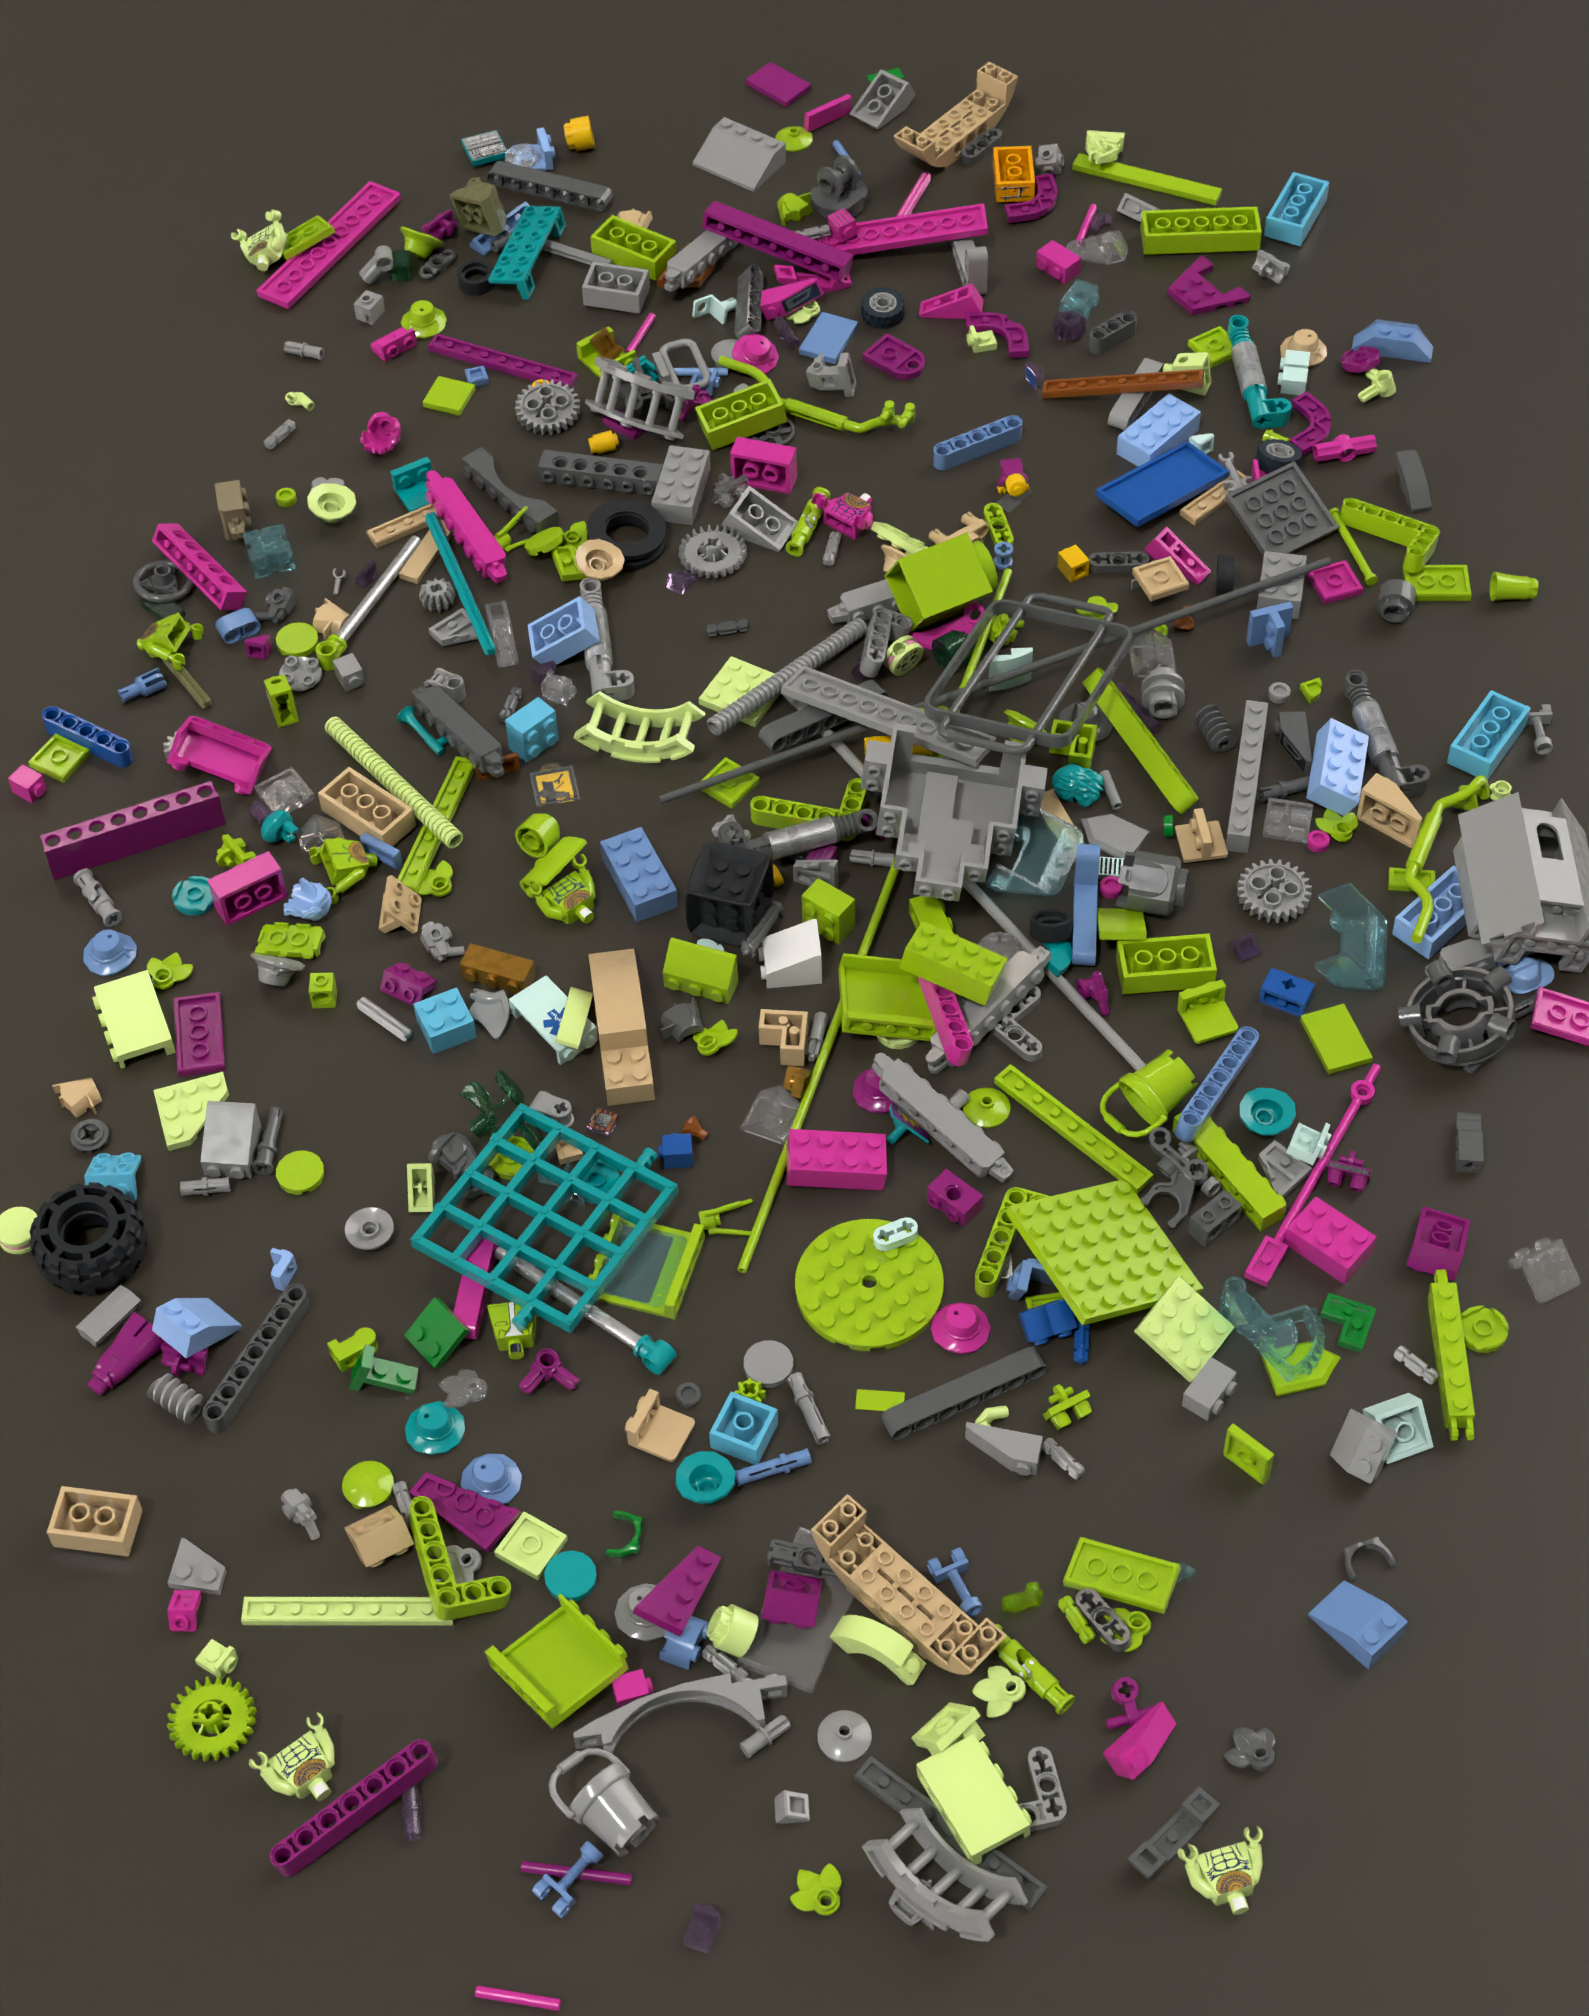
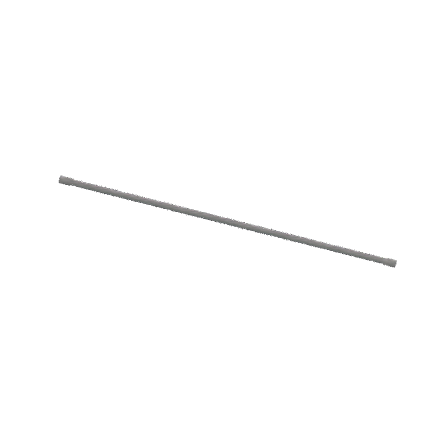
(1008, 926)

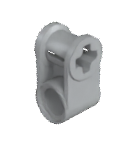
(449, 683)
(554, 1108)

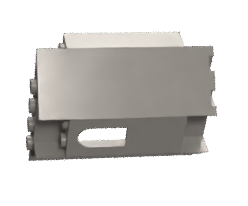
(1515, 894)

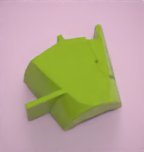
(794, 207)

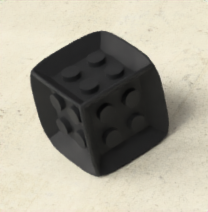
(728, 892)

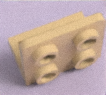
(658, 1428)

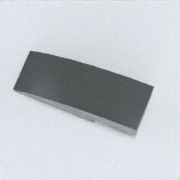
(1412, 480)

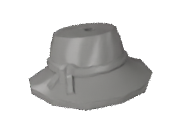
(275, 969)
(632, 1624)

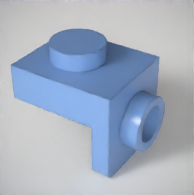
(714, 381)

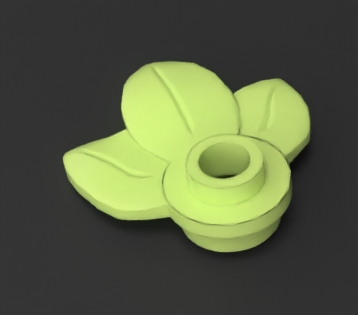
(804, 313)
(996, 1692)

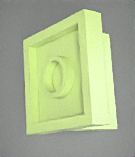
(948, 1728)

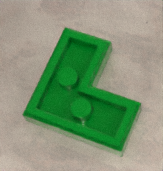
(1354, 1317)

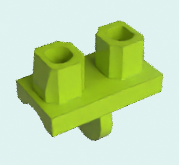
(232, 852)
(1058, 1414)

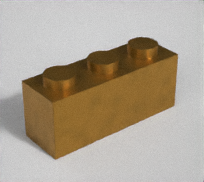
(497, 969)

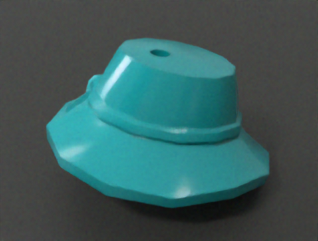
(1267, 1111)
(434, 1428)
(705, 1477)

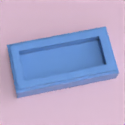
(384, 852)

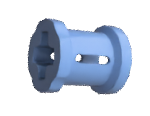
(1000, 555)

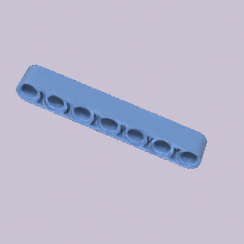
(1216, 1084)

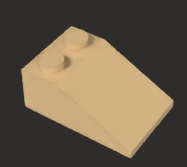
(1389, 810)

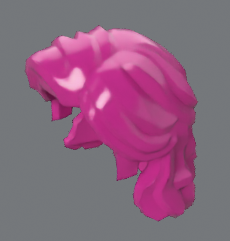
(381, 434)

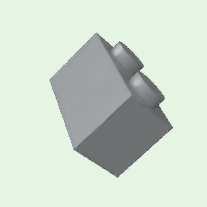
(1209, 1389)

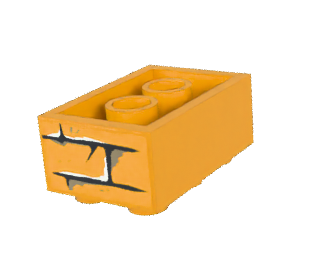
(1013, 174)

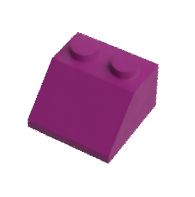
(791, 1599)

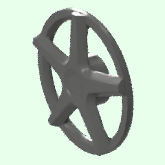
(775, 432)

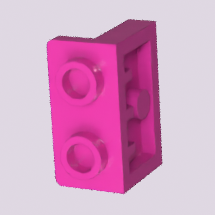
(394, 343)

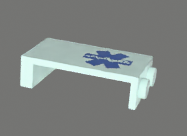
(543, 1008)

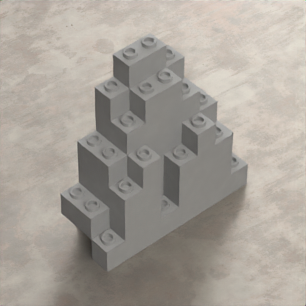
(948, 811)

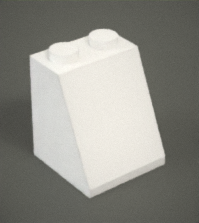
(792, 956)

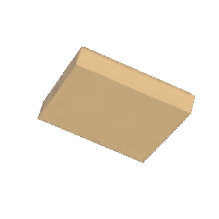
(1160, 578)

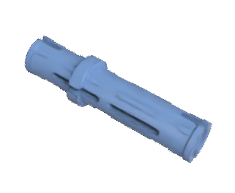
(801, 1458)

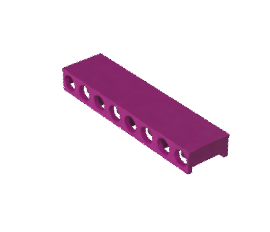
(134, 833)

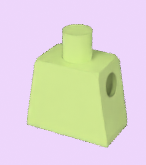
(1192, 361)

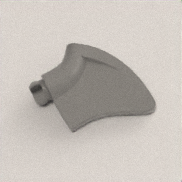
(491, 1011)

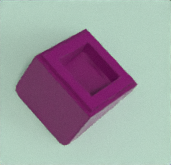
(258, 647)

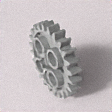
(547, 407)
(1274, 891)

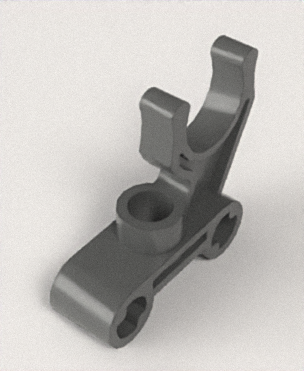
(645, 394)
(1179, 1172)

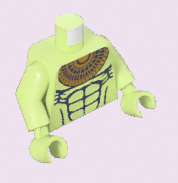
(265, 245)
(302, 1765)
(1226, 1872)

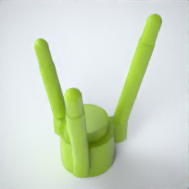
(503, 537)
(711, 1219)

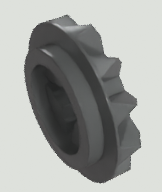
(93, 1127)

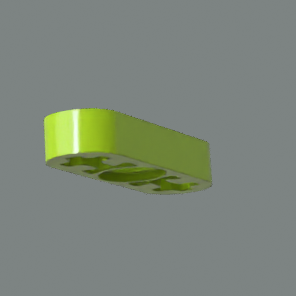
(1000, 519)

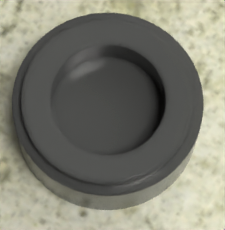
(688, 1395)

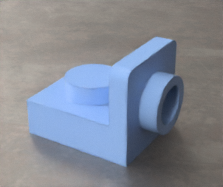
(284, 1268)

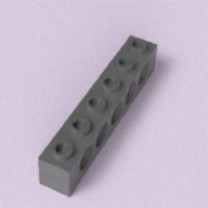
(599, 472)

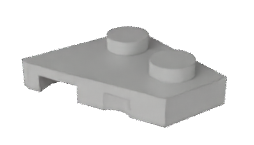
(453, 629)
(1282, 1169)

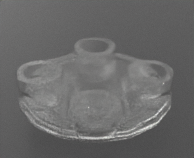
(523, 155)

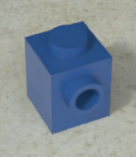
(676, 1150)

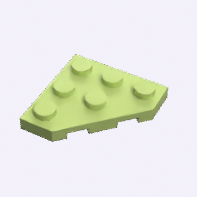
(184, 1107)

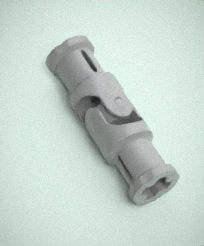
(97, 897)

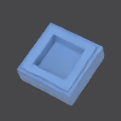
(477, 376)

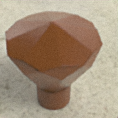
(1185, 623)
(692, 1126)

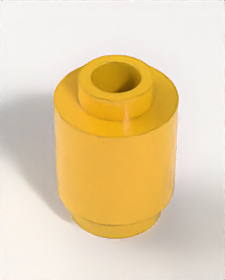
(603, 442)

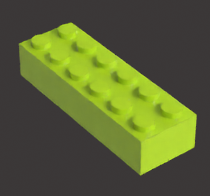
(1200, 230)

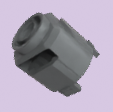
(1153, 881)

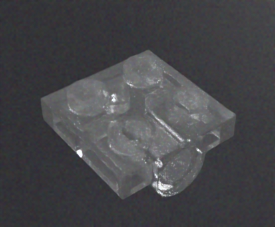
(284, 791)
(1287, 820)

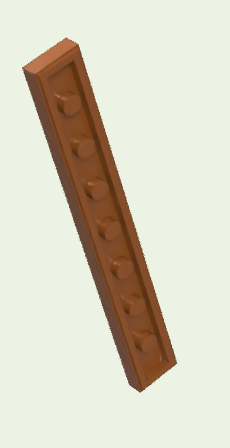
(1123, 383)

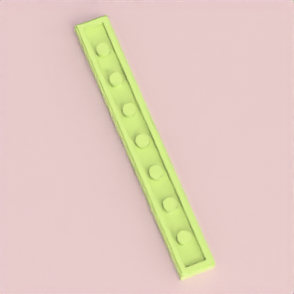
(340, 1611)

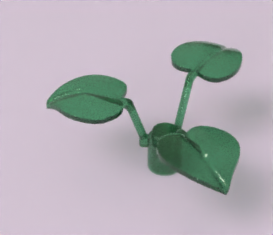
(487, 1119)

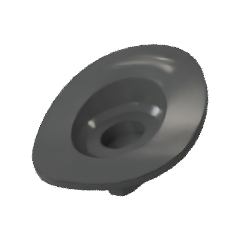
(1096, 717)

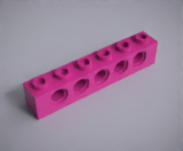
(199, 566)

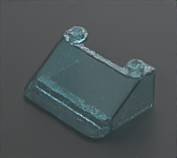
(1044, 858)

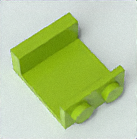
(588, 354)

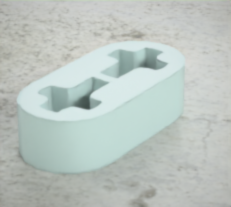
(895, 1234)

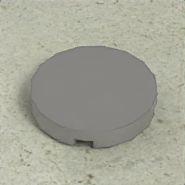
(768, 1363)

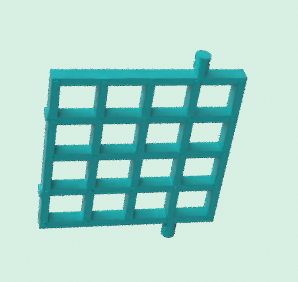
(544, 1216)

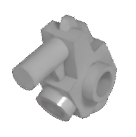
(436, 941)
(298, 1508)

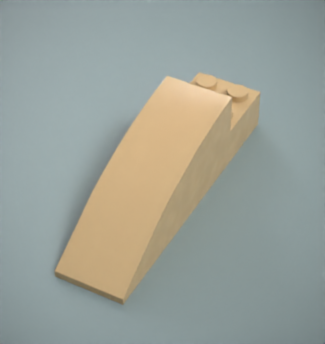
(621, 1027)

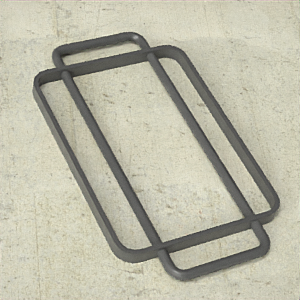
(1029, 736)

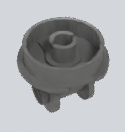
(839, 188)

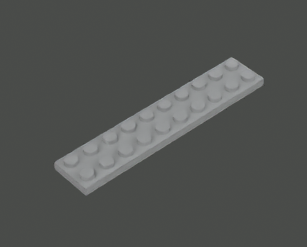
(879, 713)

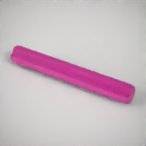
(915, 195)

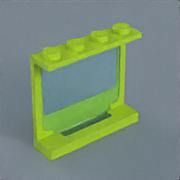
(656, 1271)

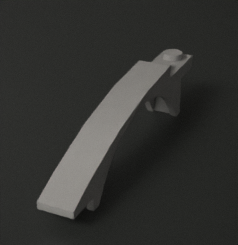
(740, 1697)

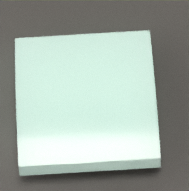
(1004, 663)

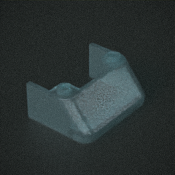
(1361, 942)

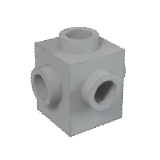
(1049, 159)

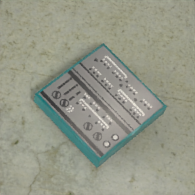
(484, 148)

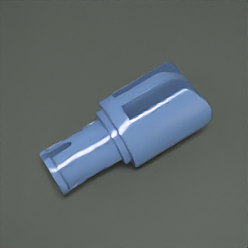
(144, 685)

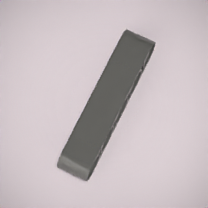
(748, 302)

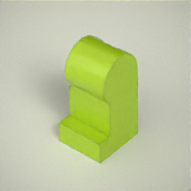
(348, 1351)

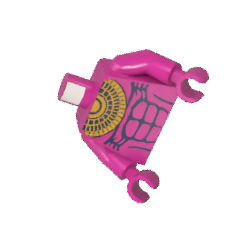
(846, 513)

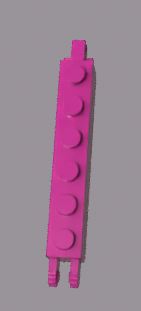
(466, 526)

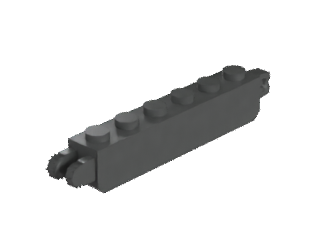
(459, 729)

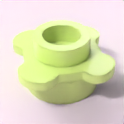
(1500, 789)

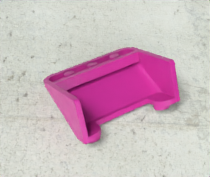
(219, 753)

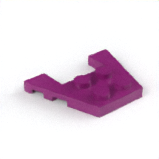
(1198, 294)

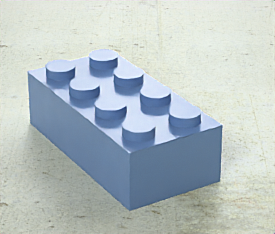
(639, 874)

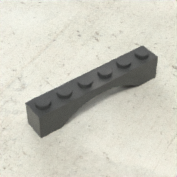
(481, 469)

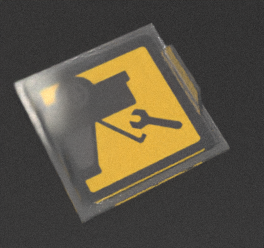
(554, 785)

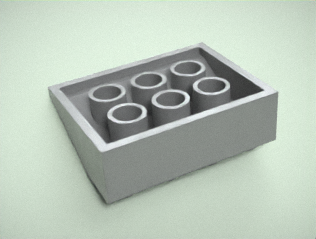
(740, 154)

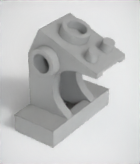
(843, 376)

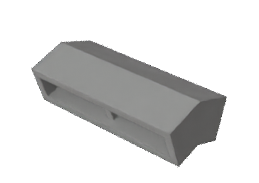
(108, 1315)

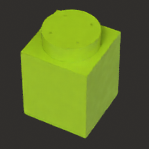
(942, 580)

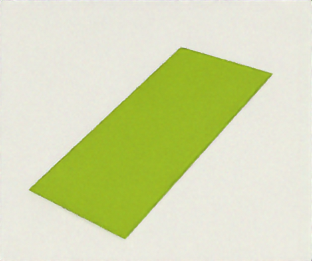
(878, 1400)

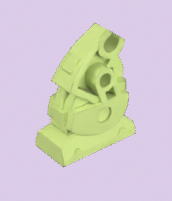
(1103, 146)

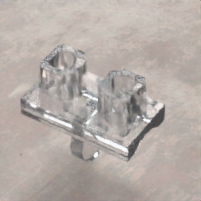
(727, 487)

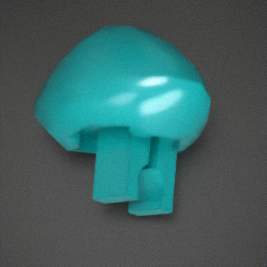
(278, 826)

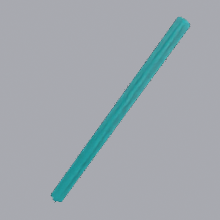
(460, 584)

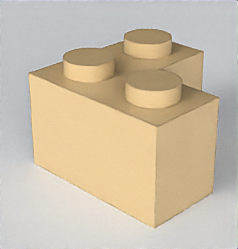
(785, 1030)

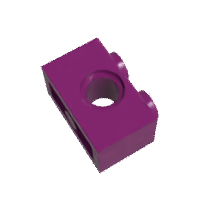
(948, 1187)

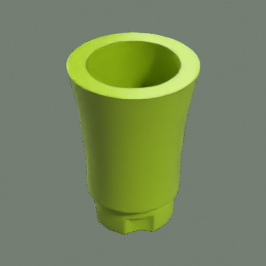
(1512, 587)

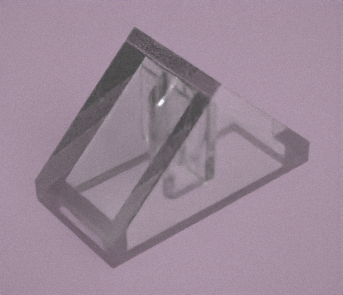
(316, 831)

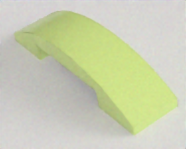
(574, 1017)

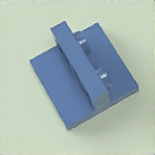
(1270, 627)

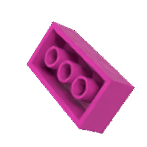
(836, 1159)

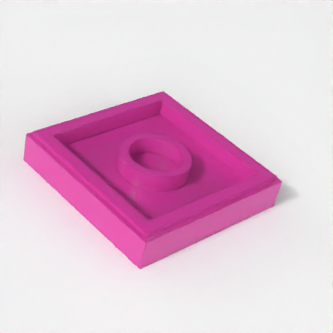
(1335, 582)

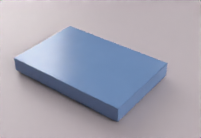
(828, 337)

